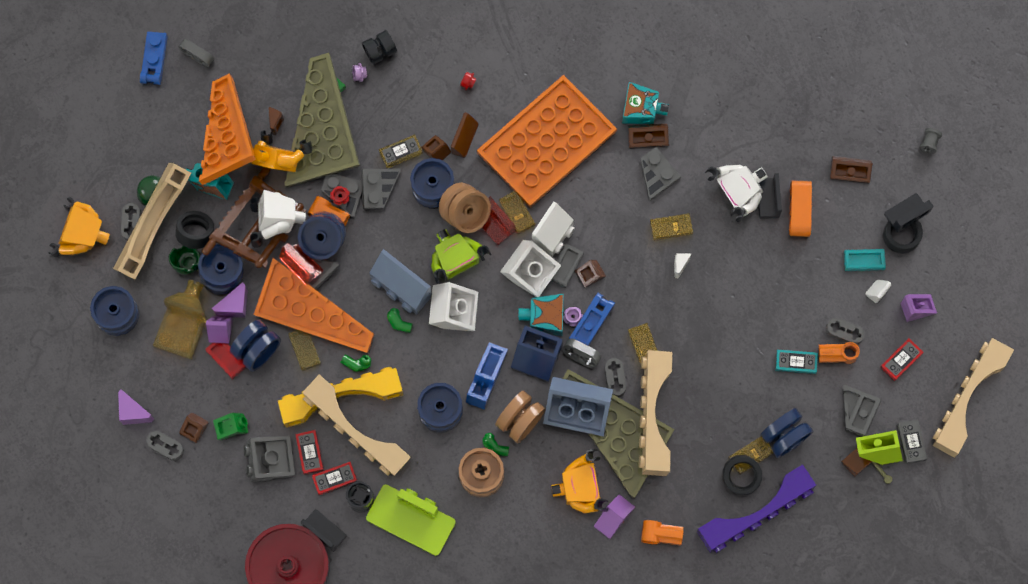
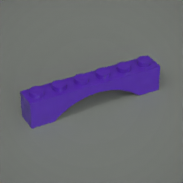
(720, 531)

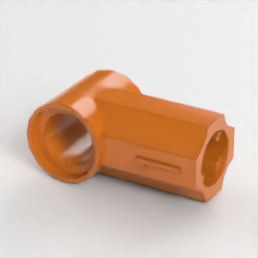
(321, 204)
(835, 353)
(656, 533)

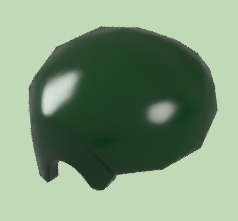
(146, 188)
(184, 260)

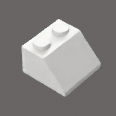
(553, 230)
(530, 268)
(453, 307)

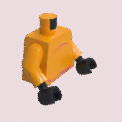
(276, 157)
(79, 230)
(581, 485)

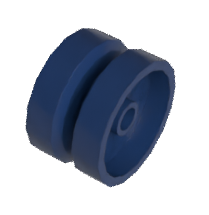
(429, 172)
(317, 246)
(219, 280)
(113, 299)
(255, 345)
(440, 419)
(788, 435)

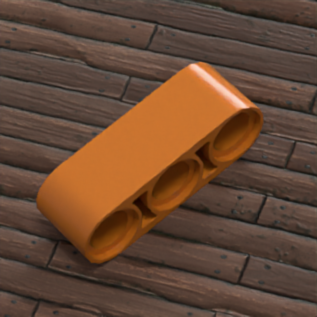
(800, 208)

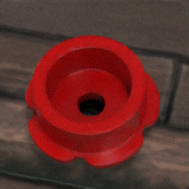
(468, 80)
(340, 200)

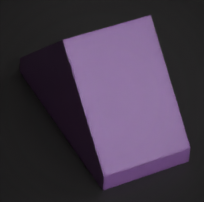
(233, 304)
(917, 306)
(219, 329)
(130, 411)
(617, 513)

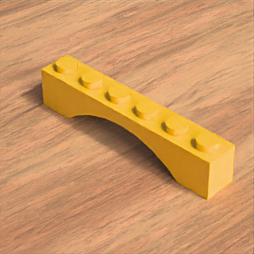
(381, 385)

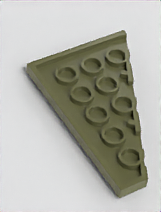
(324, 124)
(622, 438)

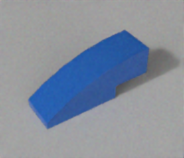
(486, 376)

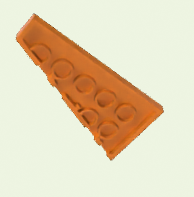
(226, 136)
(301, 307)

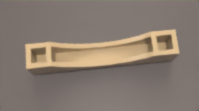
(140, 240)
(954, 432)
(387, 454)
(655, 454)

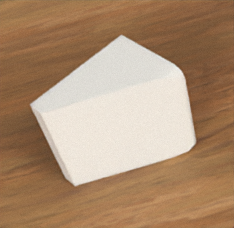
(680, 263)
(878, 290)

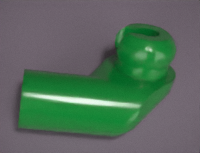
(396, 321)
(357, 365)
(490, 443)

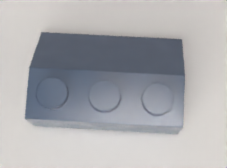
(400, 283)
(578, 406)

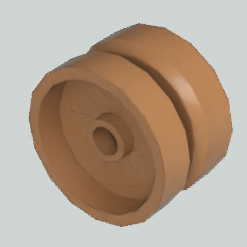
(464, 207)
(520, 416)
(481, 460)

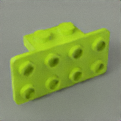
(411, 518)

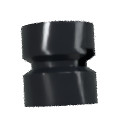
(386, 46)
(360, 496)

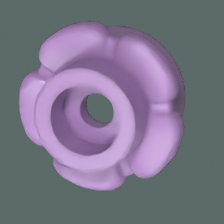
(359, 72)
(572, 311)

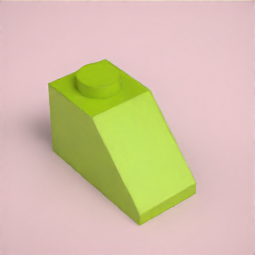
(880, 447)

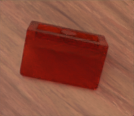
(498, 225)
(300, 263)

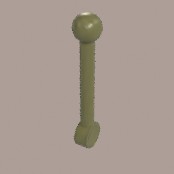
(887, 479)

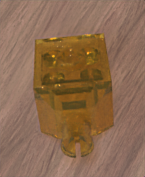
(182, 322)

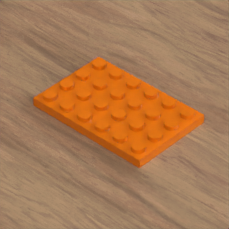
(546, 141)

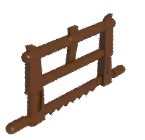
(241, 248)

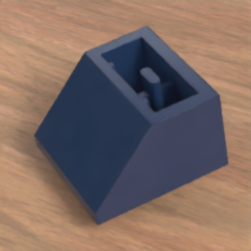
(536, 353)

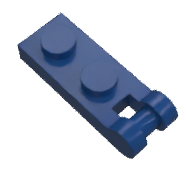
(153, 57)
(592, 320)

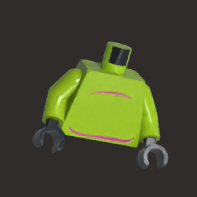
(455, 255)

